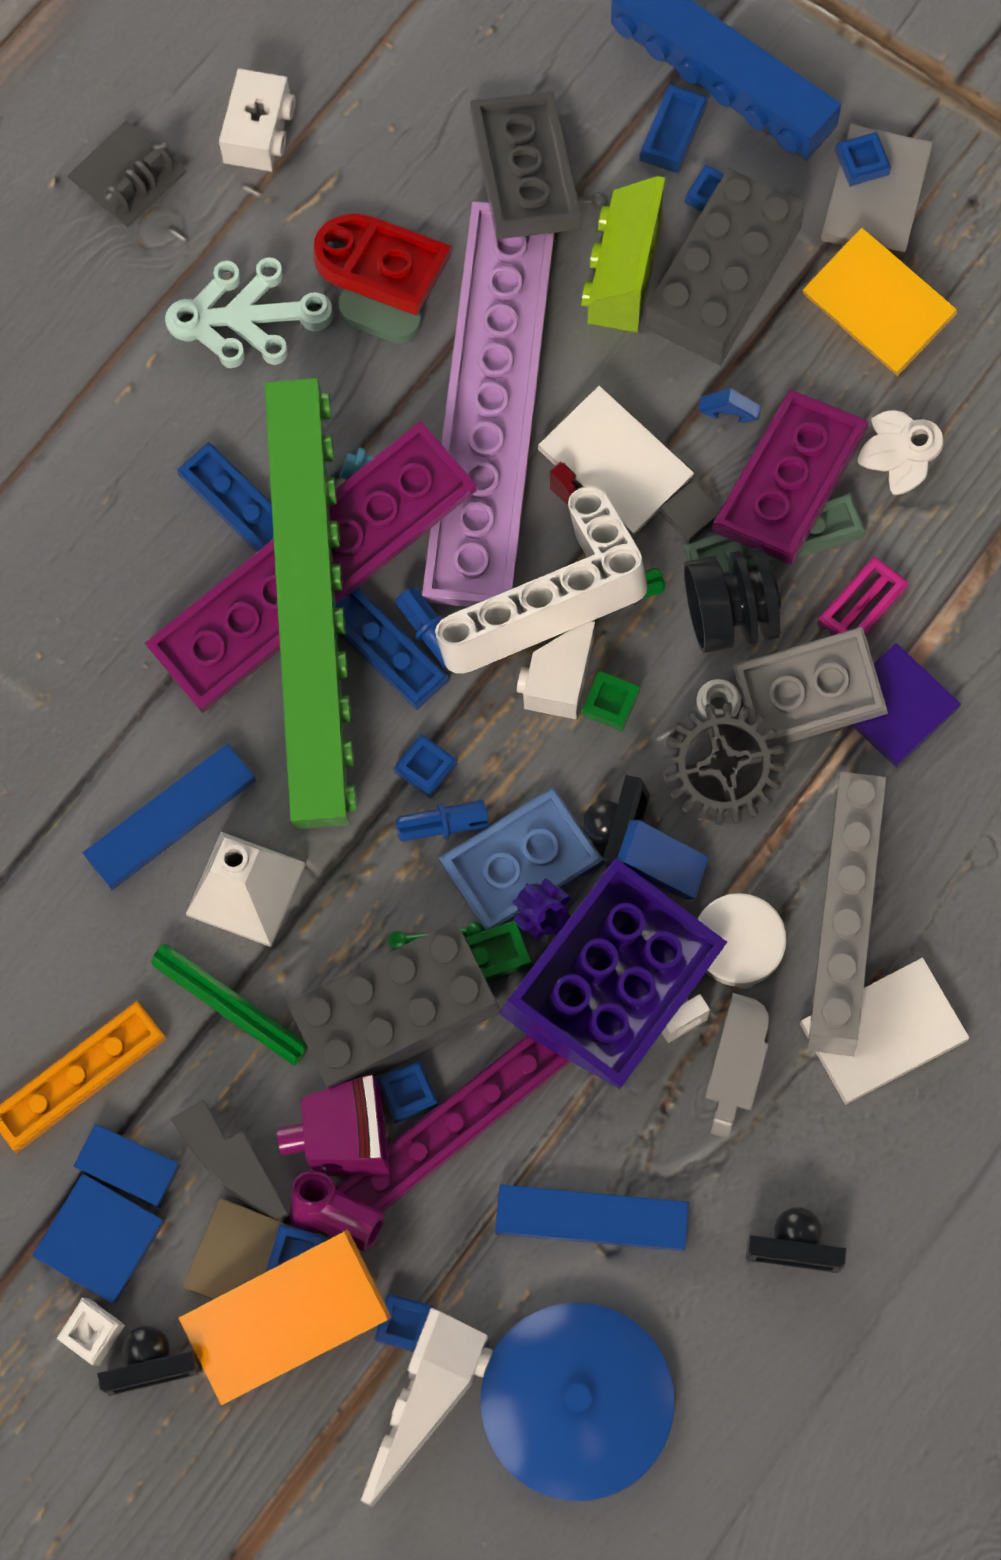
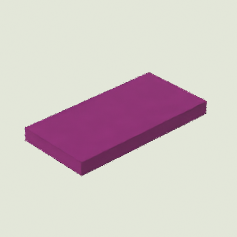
(790, 476)

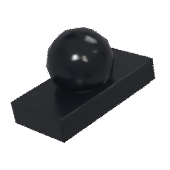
(608, 821)
(796, 1244)
(147, 1363)

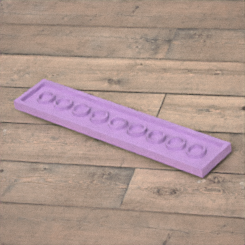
(490, 411)

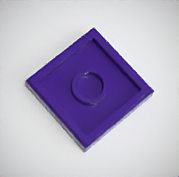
(914, 706)

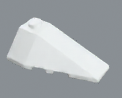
(440, 1375)

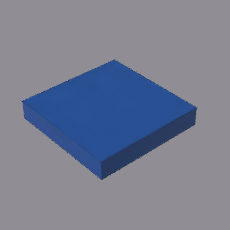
(98, 1239)

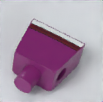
(341, 1130)

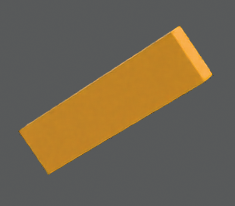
(78, 1076)

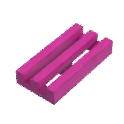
(887, 575)

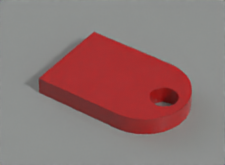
(380, 260)

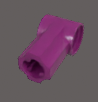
(321, 1208)

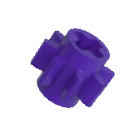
(541, 909)

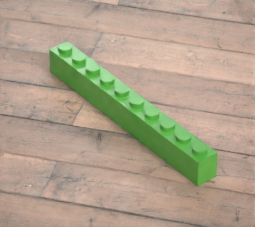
(307, 604)

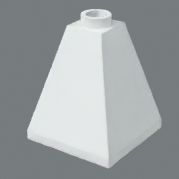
(245, 889)

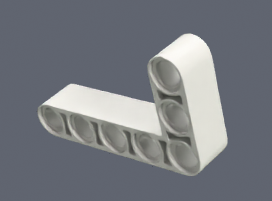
(557, 601)

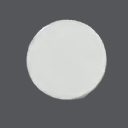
(753, 937)

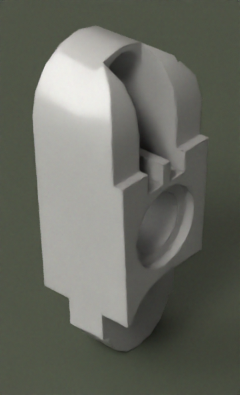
(738, 1061)

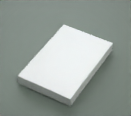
(618, 456)
(900, 1028)

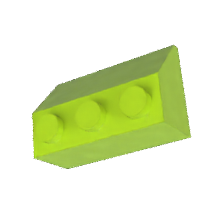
(625, 255)

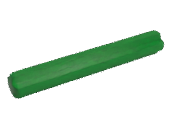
(229, 1004)

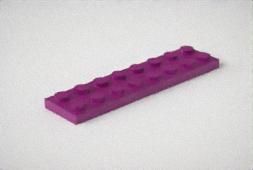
(378, 517)

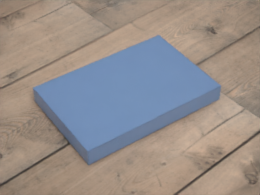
(517, 850)

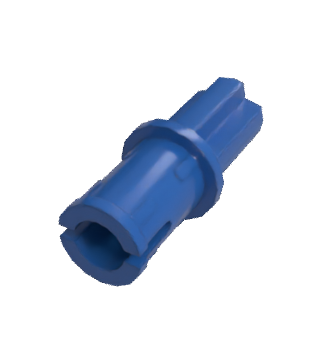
(422, 619)
(443, 821)

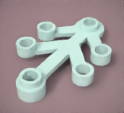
(243, 314)

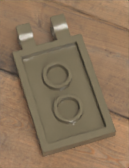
(233, 1250)

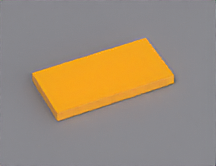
(284, 1317)

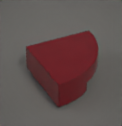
(561, 481)

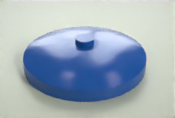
(577, 1401)

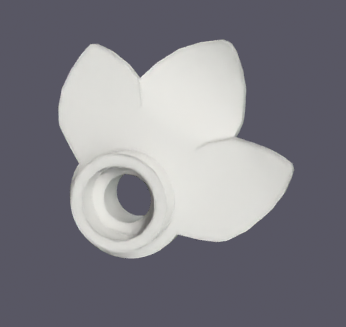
(895, 452)

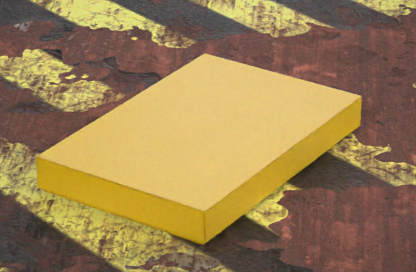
(879, 301)

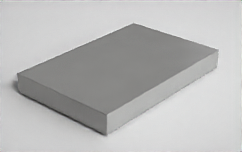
(881, 205)
(812, 687)

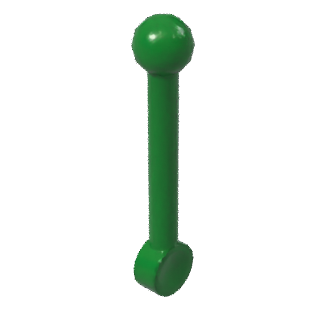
(398, 939)

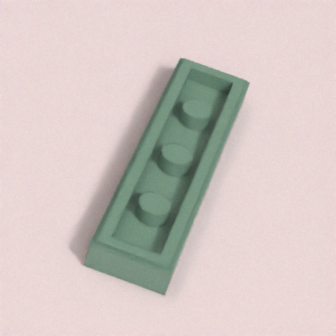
(835, 526)

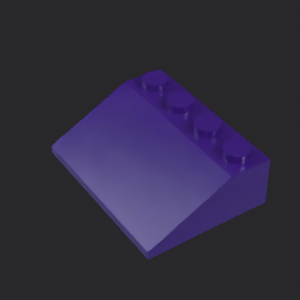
(613, 976)

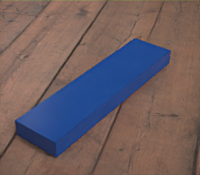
(169, 816)
(592, 1218)

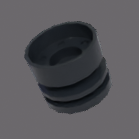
(732, 599)

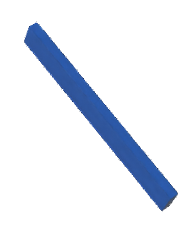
(366, 625)

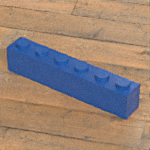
(731, 70)

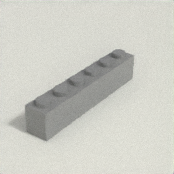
(847, 914)

